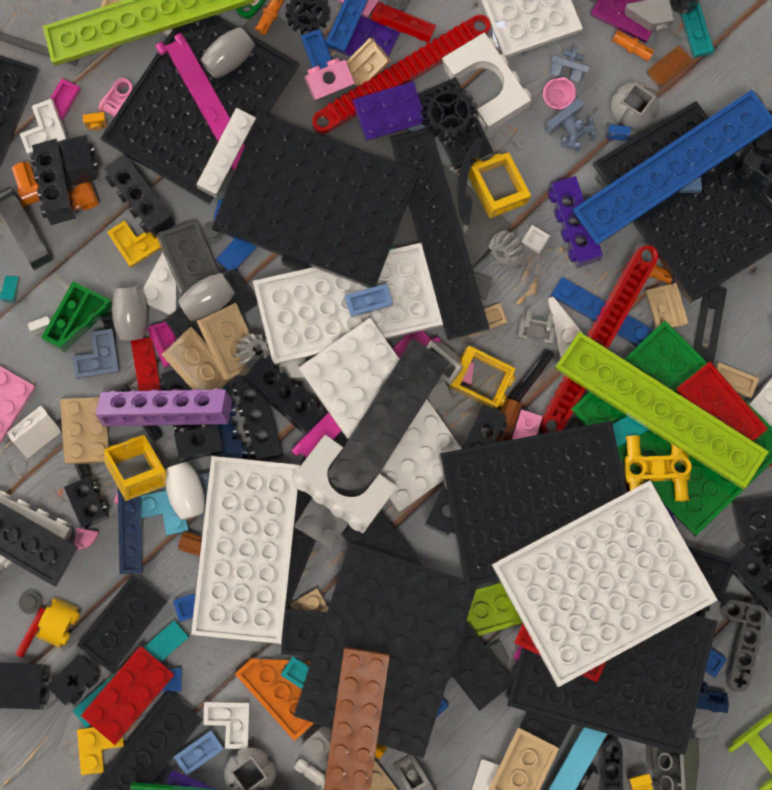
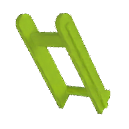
(758, 746)

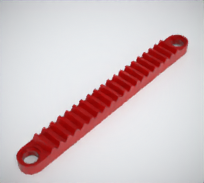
(401, 73)
(603, 332)

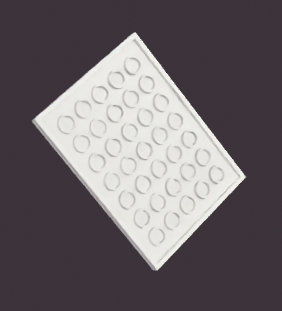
(604, 583)

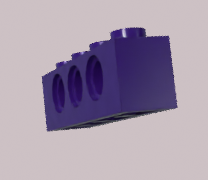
(571, 190)

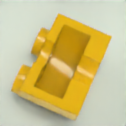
(56, 622)

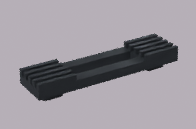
(714, 300)

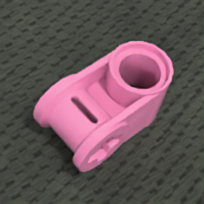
(114, 99)

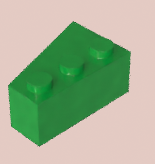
(75, 316)

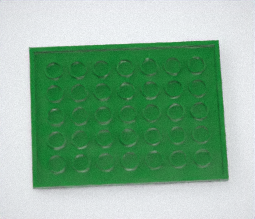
(671, 362)

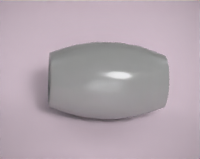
(227, 52)
(206, 297)
(129, 313)

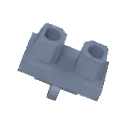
(578, 69)

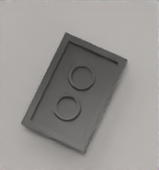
(187, 254)

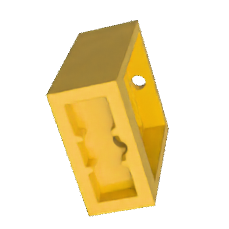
(508, 203)
(507, 379)
(142, 482)

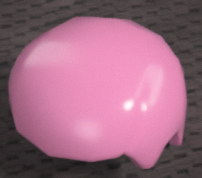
(559, 93)

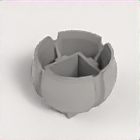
(628, 116)
(260, 759)

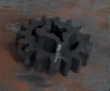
(306, 21)

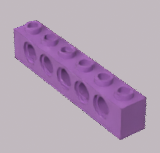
(164, 407)

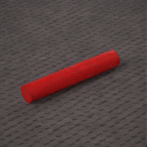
(30, 634)

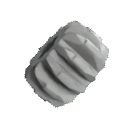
(507, 248)
(251, 346)

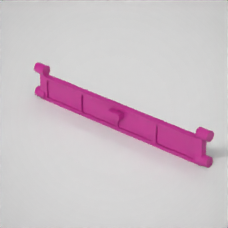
(198, 86)
(328, 426)

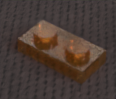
(669, 66)

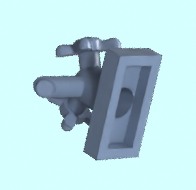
(572, 125)

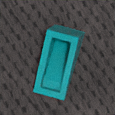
(9, 289)

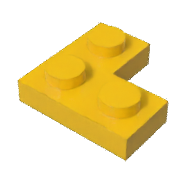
(133, 248)
(91, 750)

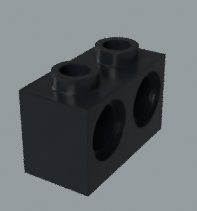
(82, 504)

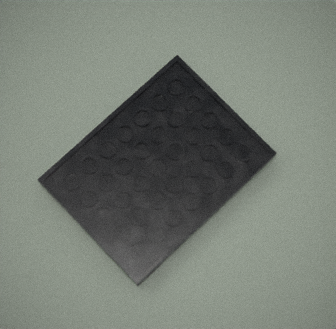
(162, 121)
(315, 201)
(702, 234)
(525, 490)
(395, 611)
(640, 695)

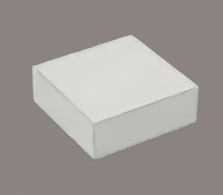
(535, 239)
(39, 326)

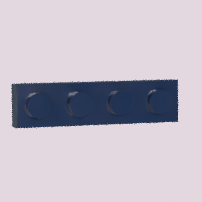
(130, 535)

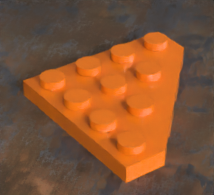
(275, 692)

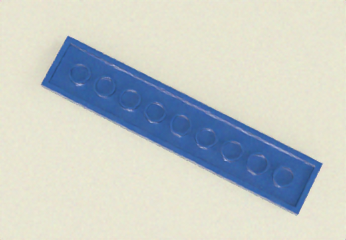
(674, 167)

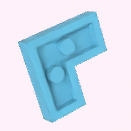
(159, 504)

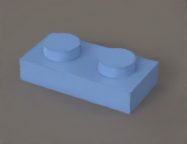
(368, 300)
(199, 752)

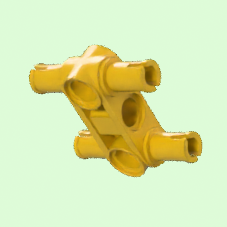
(657, 468)

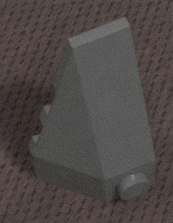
(672, 769)

